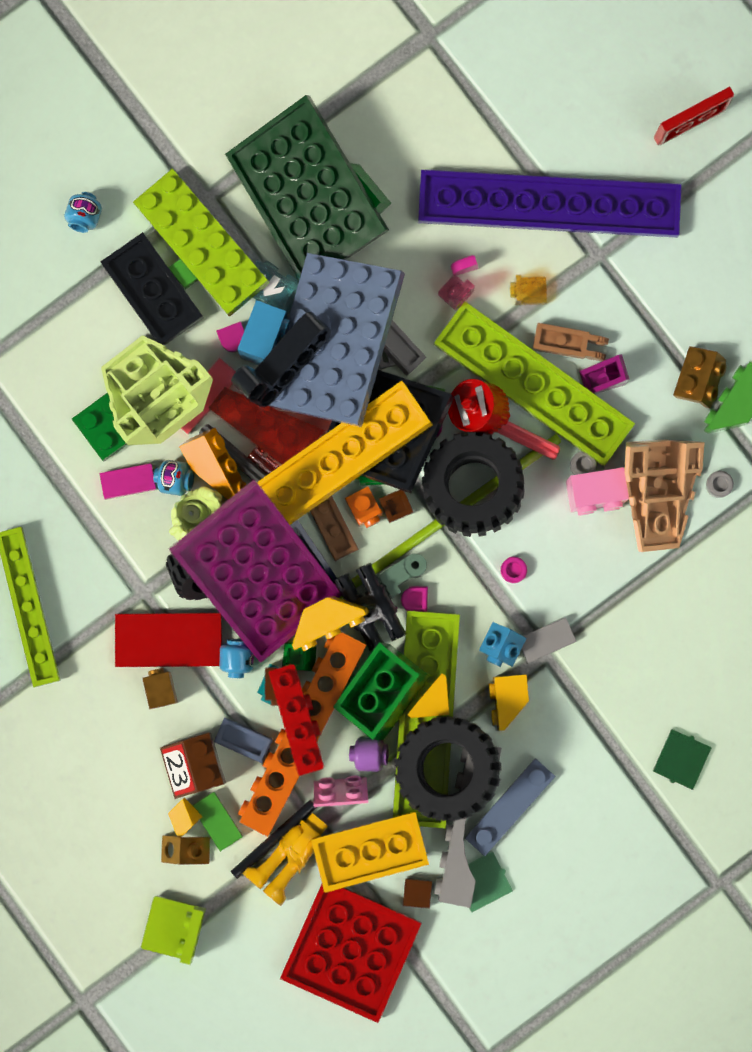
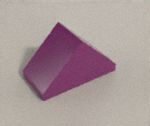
(605, 375)

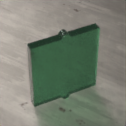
(681, 759)
(489, 883)

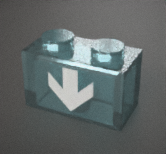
(281, 289)

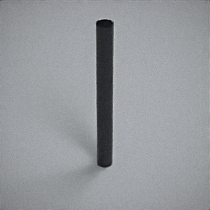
(273, 839)

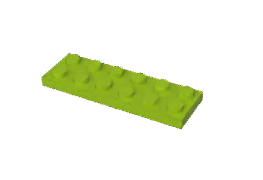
(201, 242)

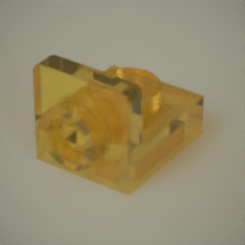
(529, 290)

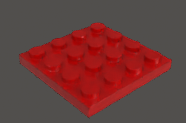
(351, 951)

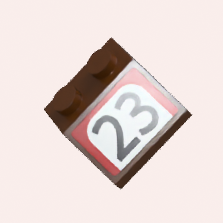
(193, 765)

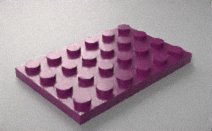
(254, 569)

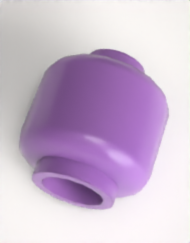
(369, 754)

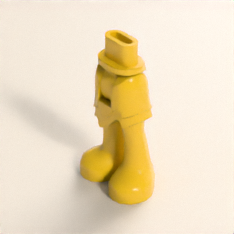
(298, 848)

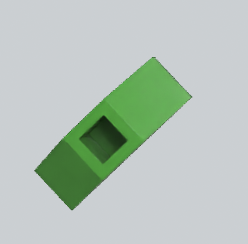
(735, 405)

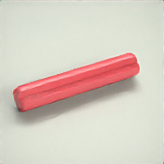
(530, 440)

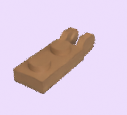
(567, 342)

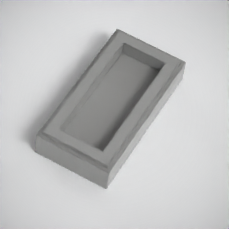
(402, 350)
(547, 640)

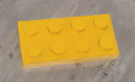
(369, 851)

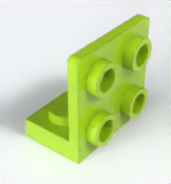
(173, 929)

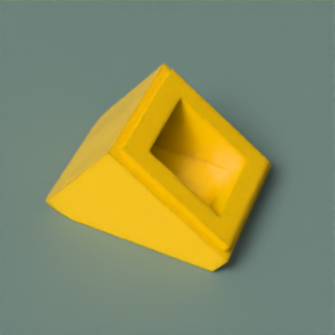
(184, 817)

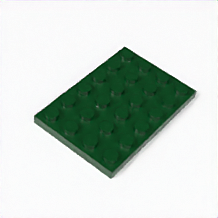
(306, 187)

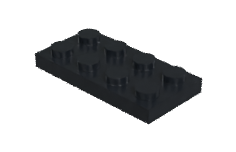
(151, 289)

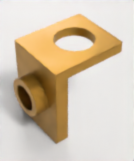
(186, 850)

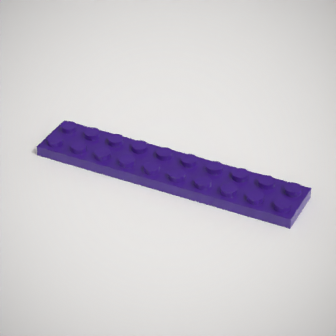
(549, 203)

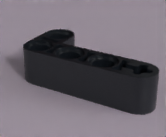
(283, 362)

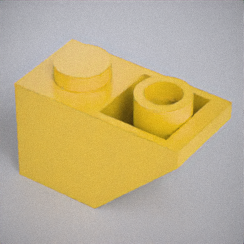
(510, 698)

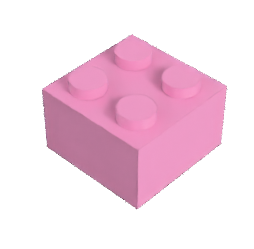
(597, 490)

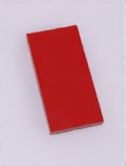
(168, 640)

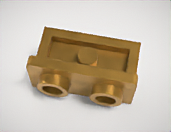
(700, 376)

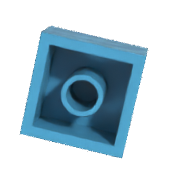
(263, 332)

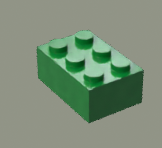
(381, 691)

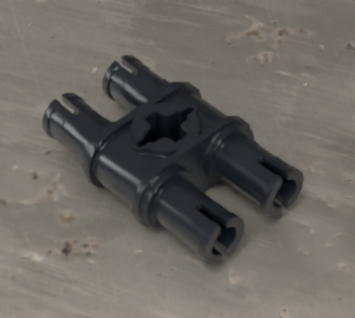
(374, 595)

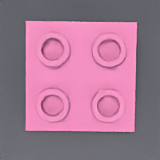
(340, 791)

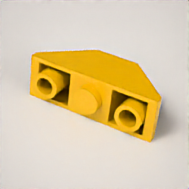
(326, 619)

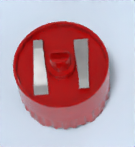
(479, 407)

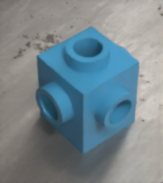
(502, 645)

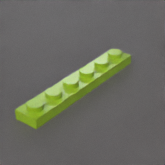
(28, 607)

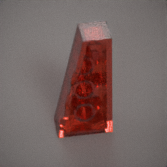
(265, 427)

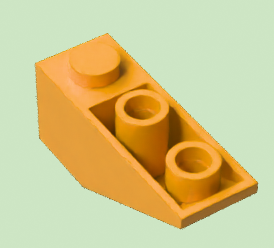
(212, 462)

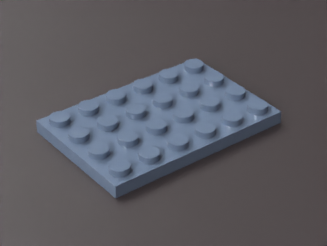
(358, 309)

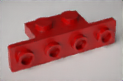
(296, 718)

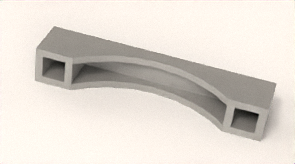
(457, 880)

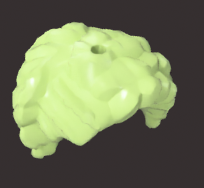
(201, 503)

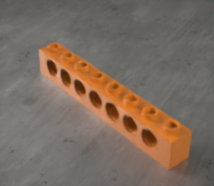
(265, 820)

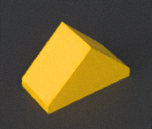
(433, 702)

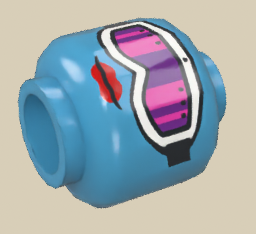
(83, 212)
(174, 477)
(236, 658)

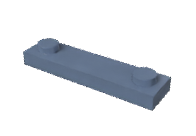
(509, 807)

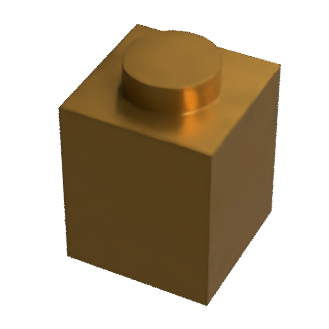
(159, 689)

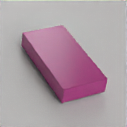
(127, 481)

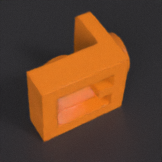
(364, 507)

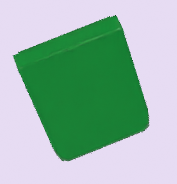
(301, 659)

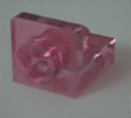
(456, 292)

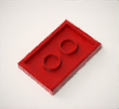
(693, 116)

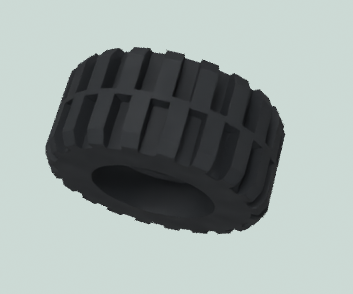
(468, 450)
(411, 763)

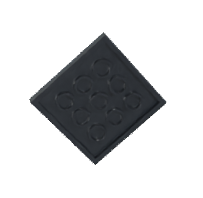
(405, 464)

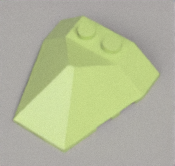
(154, 391)

